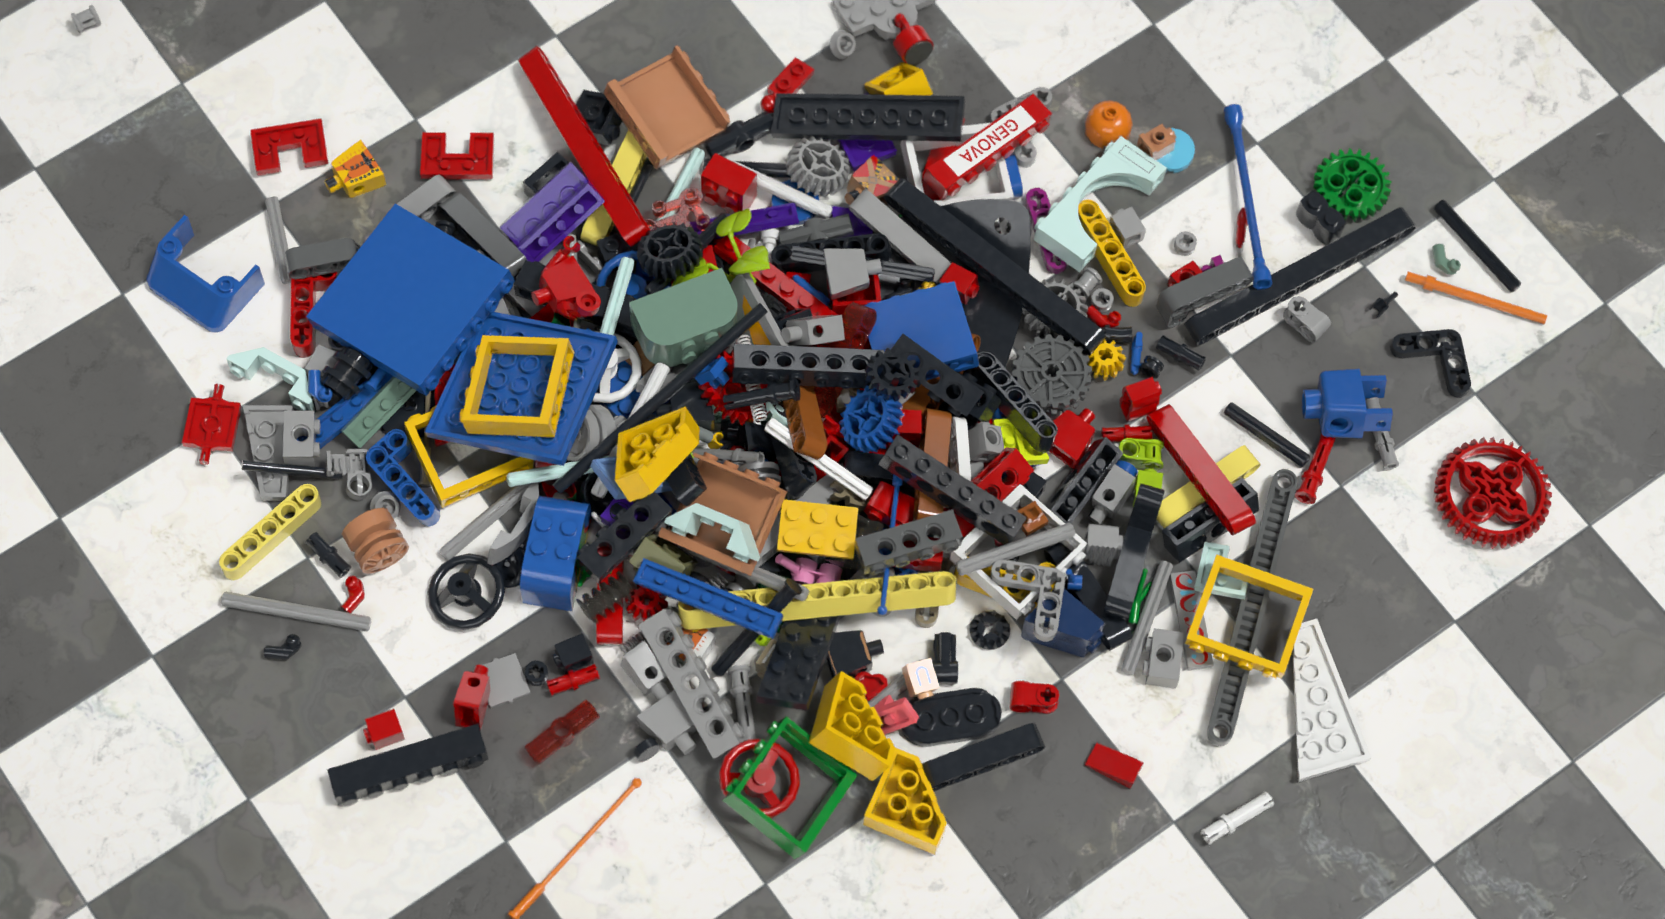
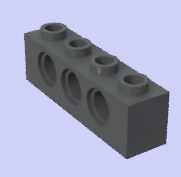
(942, 524)

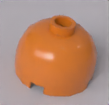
(1107, 123)

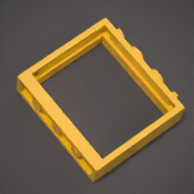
(518, 425)
(467, 487)
(1261, 579)

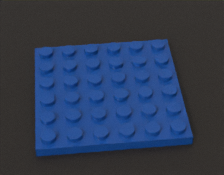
(519, 385)

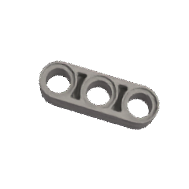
(426, 198)

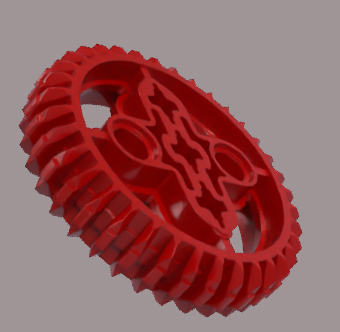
(1497, 503)

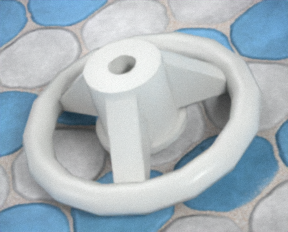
(619, 355)

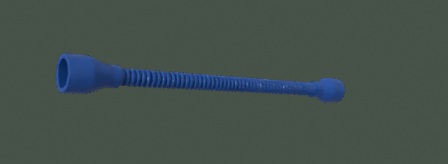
(1234, 119)

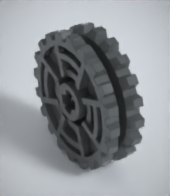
(1060, 359)

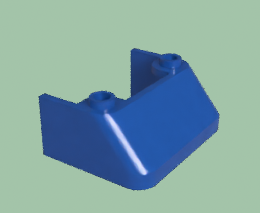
(205, 303)

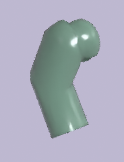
(1446, 265)

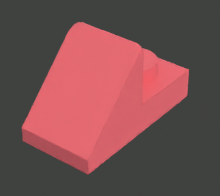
(895, 714)

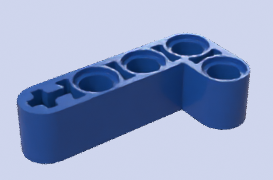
(405, 483)

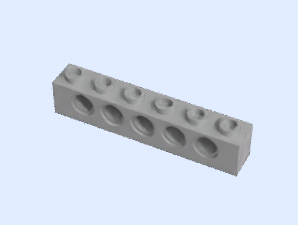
(654, 632)

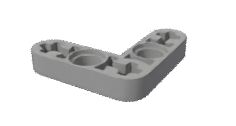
(1029, 147)
(1040, 584)

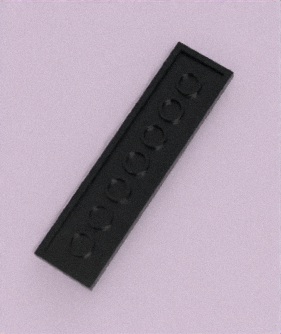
(868, 117)

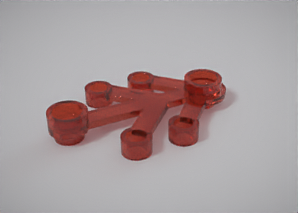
(686, 204)

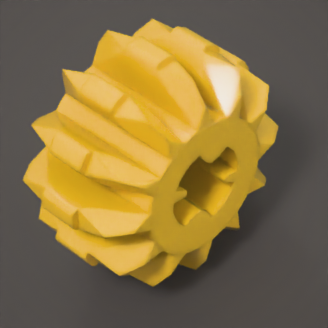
(1113, 362)

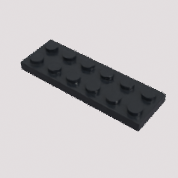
(797, 662)

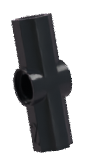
(740, 135)

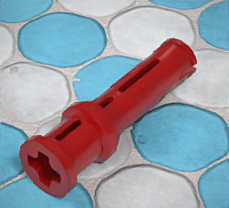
(1313, 476)

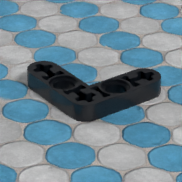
(1445, 351)

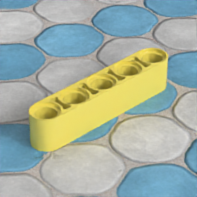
(1234, 466)
(267, 543)

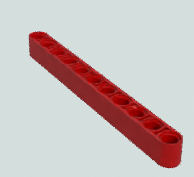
(584, 145)

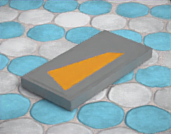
(748, 296)

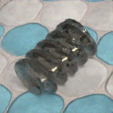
(606, 597)

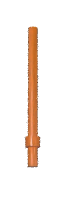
(1430, 283)

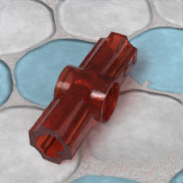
(549, 742)

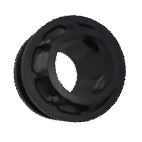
(346, 373)

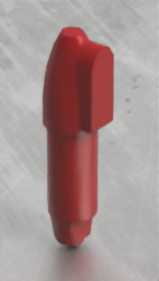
(1241, 228)

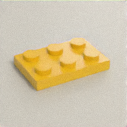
(817, 529)

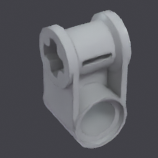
(1307, 320)

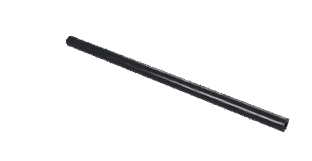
(662, 396)

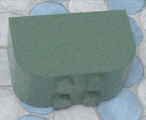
(684, 319)

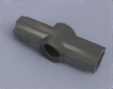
(818, 229)

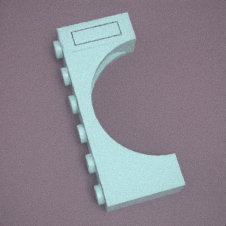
(1119, 166)

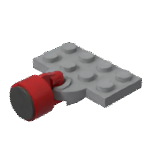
(890, 20)

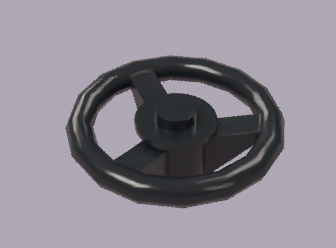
(465, 591)

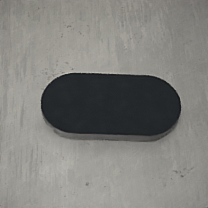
(953, 717)

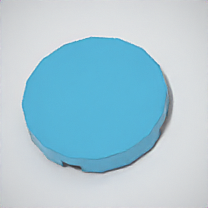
(1182, 154)

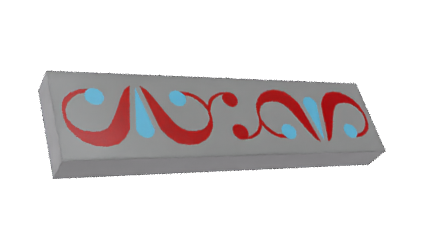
(1186, 604)

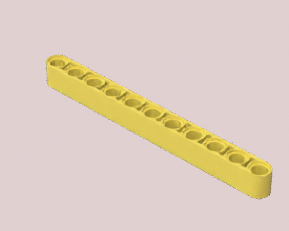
(843, 598)

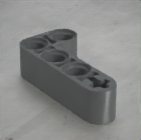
(1201, 289)

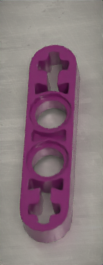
(1034, 214)

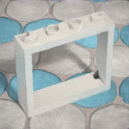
(909, 148)
(1017, 497)

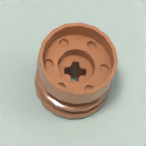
(375, 540)

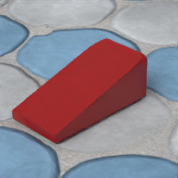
(1114, 765)

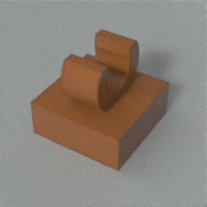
(1035, 518)

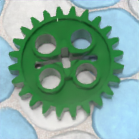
(1369, 197)

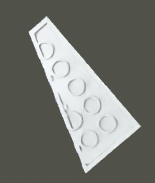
(1325, 722)

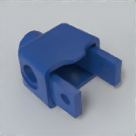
(1342, 404)

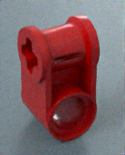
(1031, 697)

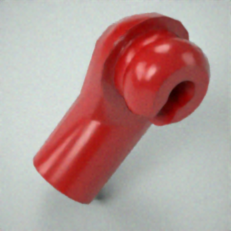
(1112, 319)
(356, 594)

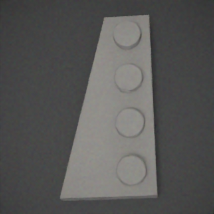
(266, 440)

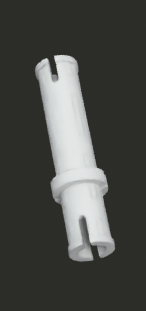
(1228, 823)

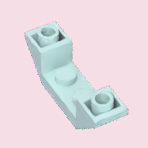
(248, 362)
(741, 540)

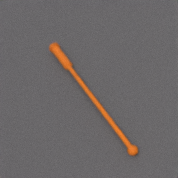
(539, 888)

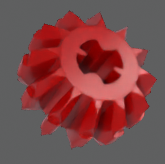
(637, 607)

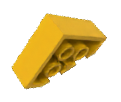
(653, 452)
(851, 728)
(906, 805)

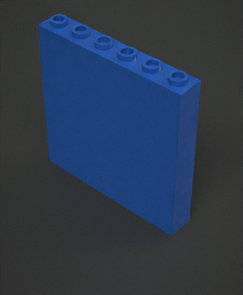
(411, 299)

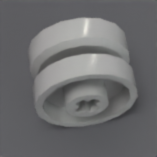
(594, 429)

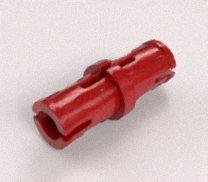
(1117, 434)
(573, 679)

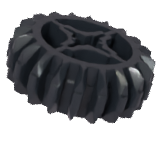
(672, 257)

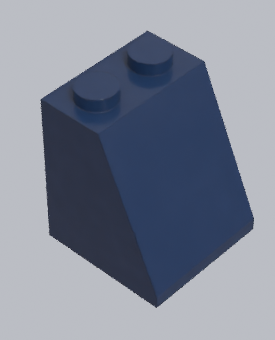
(1077, 630)

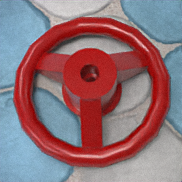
(763, 778)

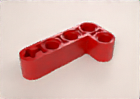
(300, 309)
(610, 629)

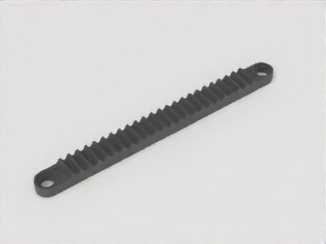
(1252, 609)

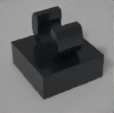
(733, 433)

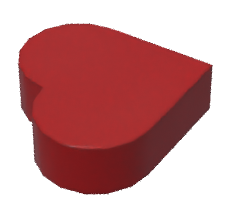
(872, 683)

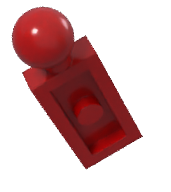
(788, 81)

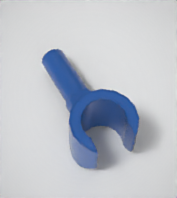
(1074, 581)

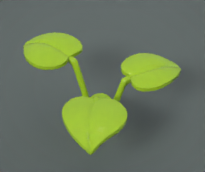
(752, 260)

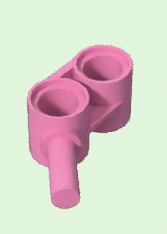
(806, 572)

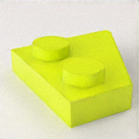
(1014, 439)

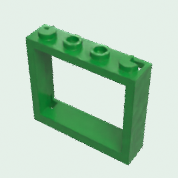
(800, 740)

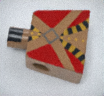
(871, 176)

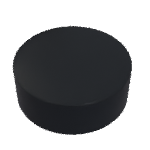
(646, 749)

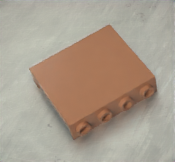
(667, 108)
(736, 496)

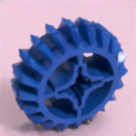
(870, 420)

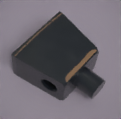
(852, 653)

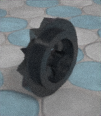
(989, 641)

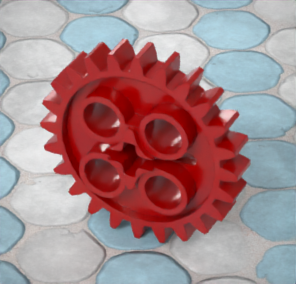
(716, 395)

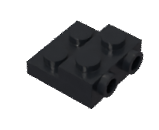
(599, 116)

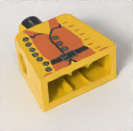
(355, 172)

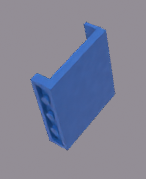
(930, 319)

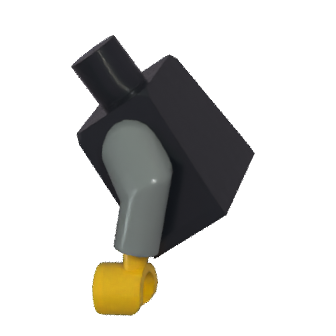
(692, 398)

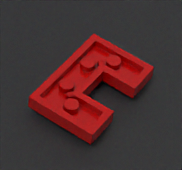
(303, 134)
(475, 165)

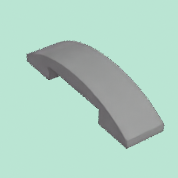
(507, 543)

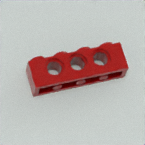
(1017, 473)

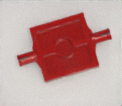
(211, 424)

